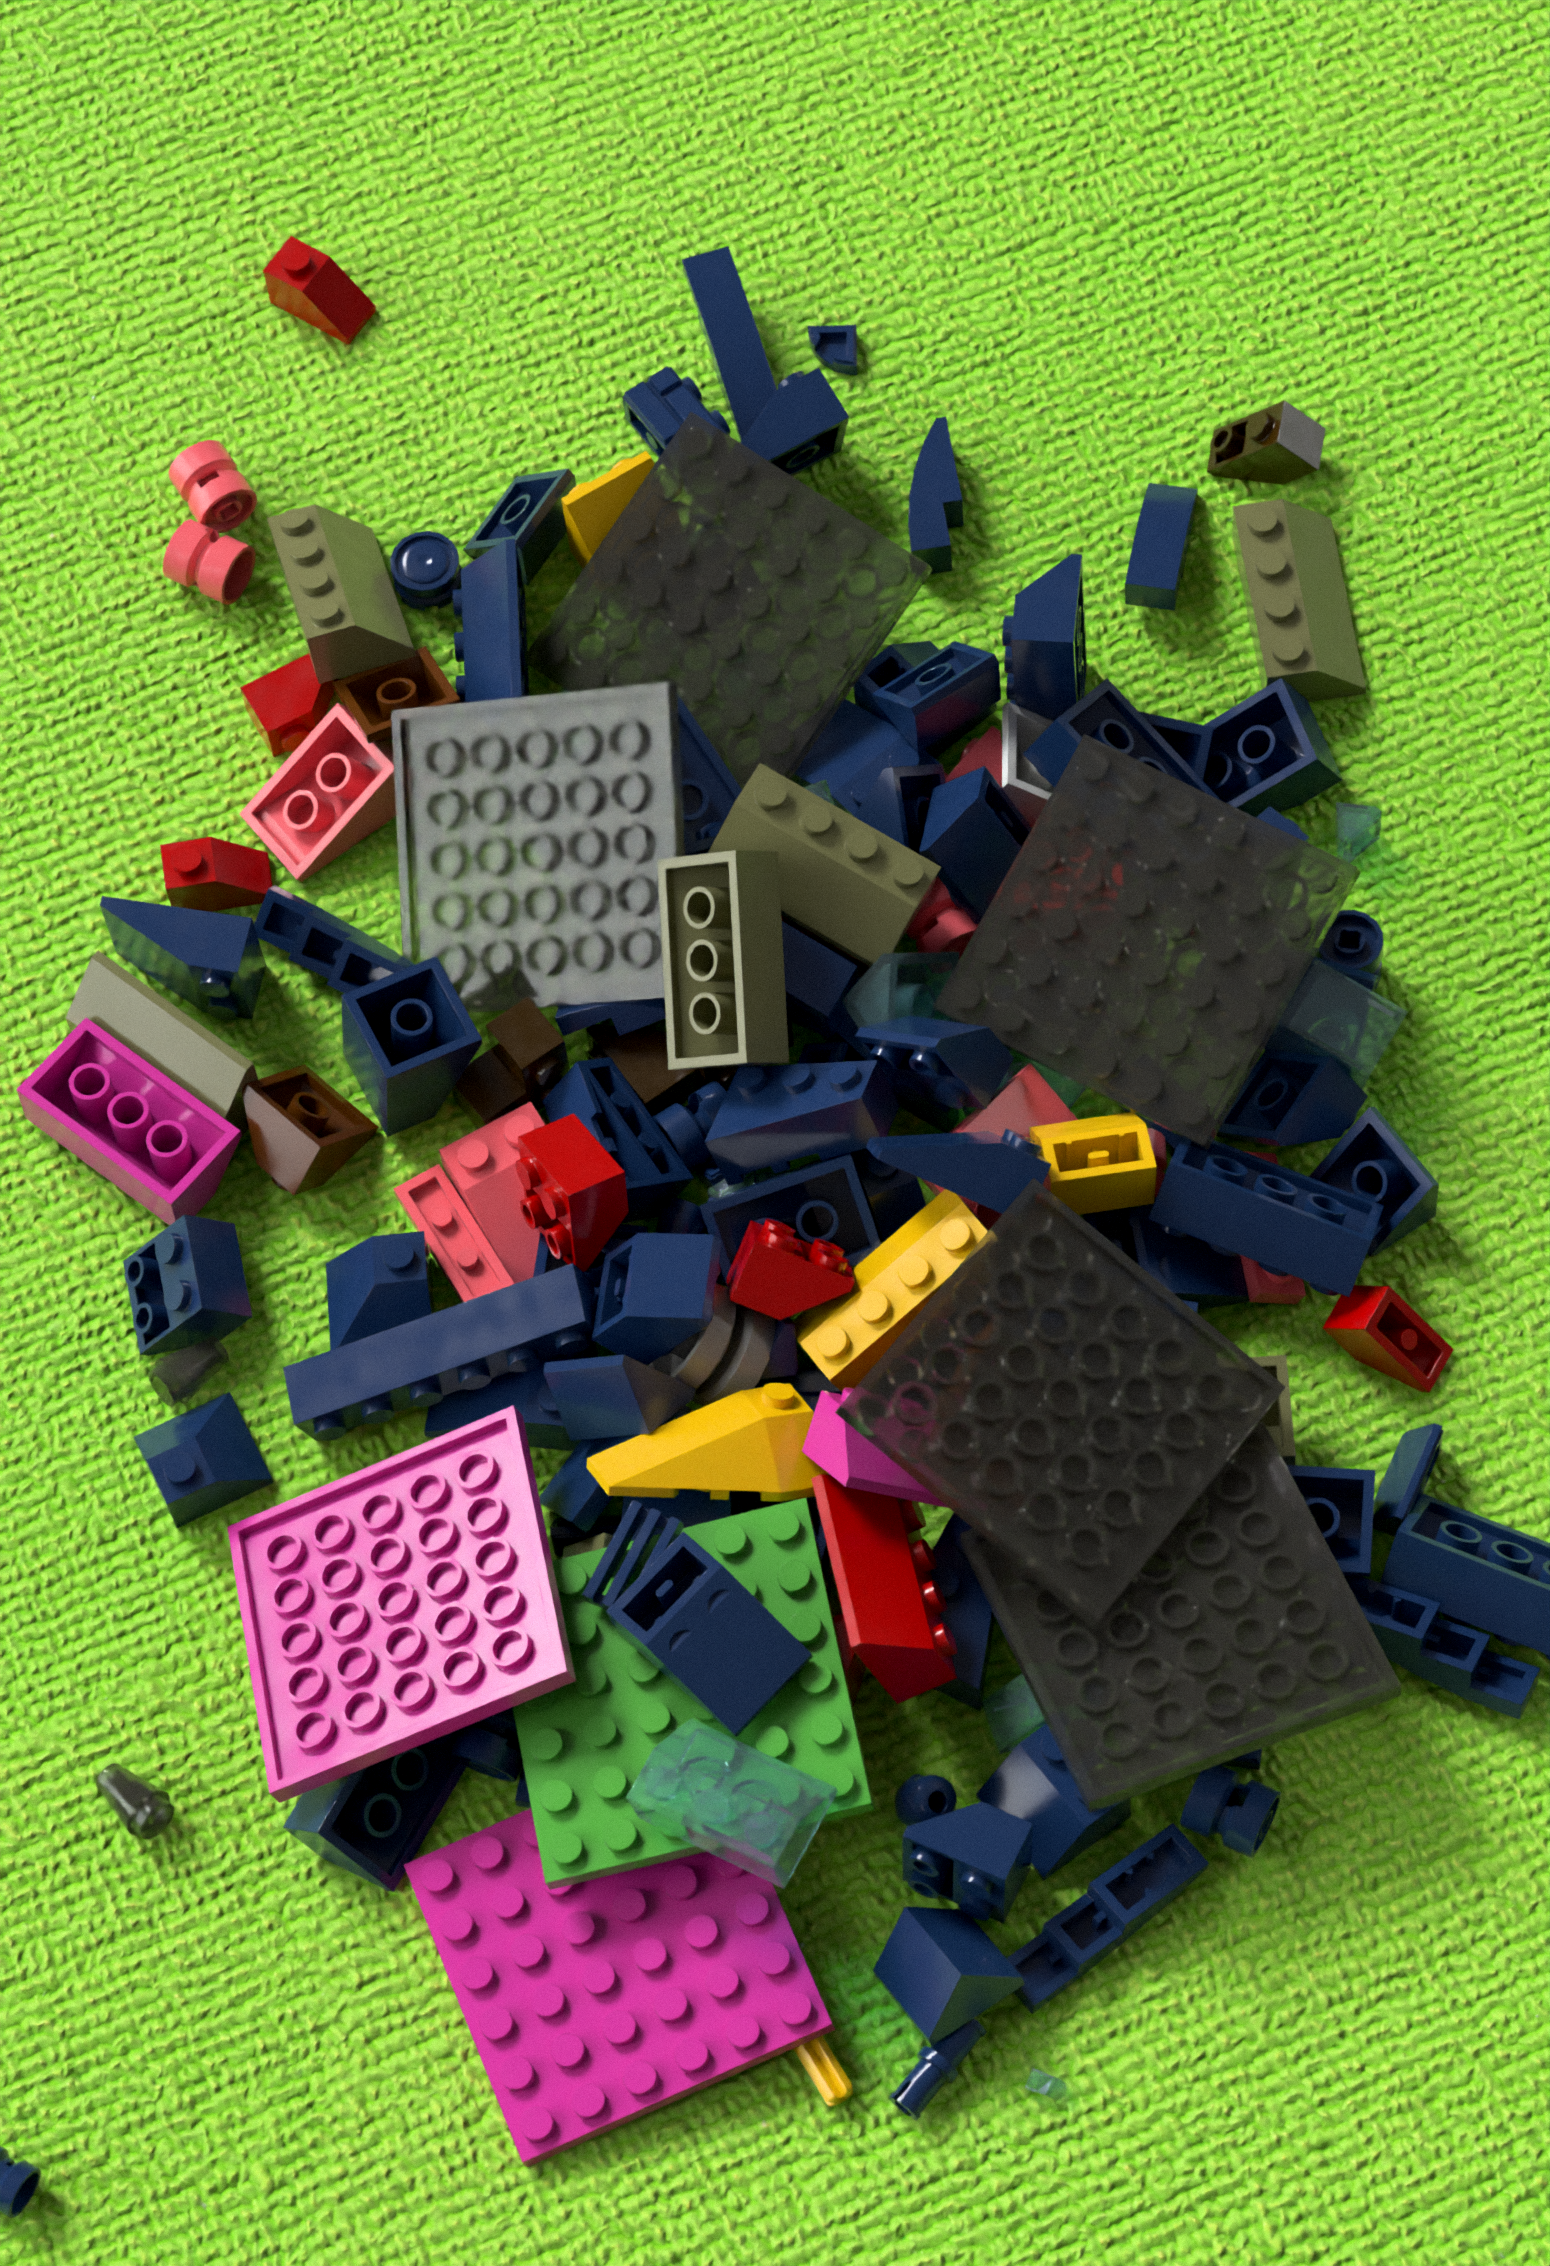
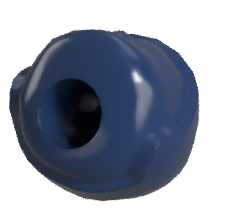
(924, 1798)

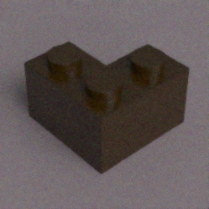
(519, 1068)

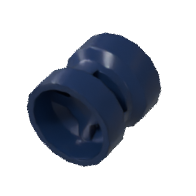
(17, 2184)

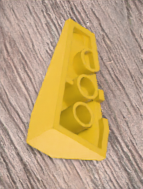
(727, 1446)

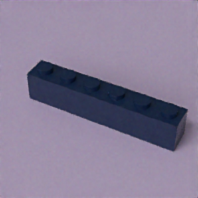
(442, 1353)

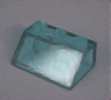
(731, 1800)

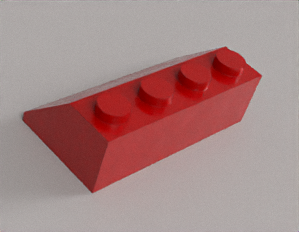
(887, 1587)

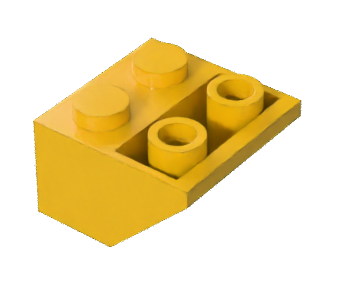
(596, 506)
(1098, 1162)

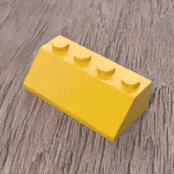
(889, 1290)

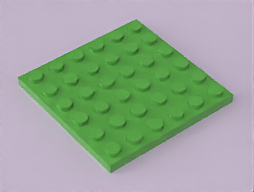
(596, 1733)

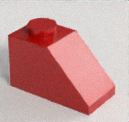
(317, 291)
(287, 704)
(214, 874)
(1388, 1336)

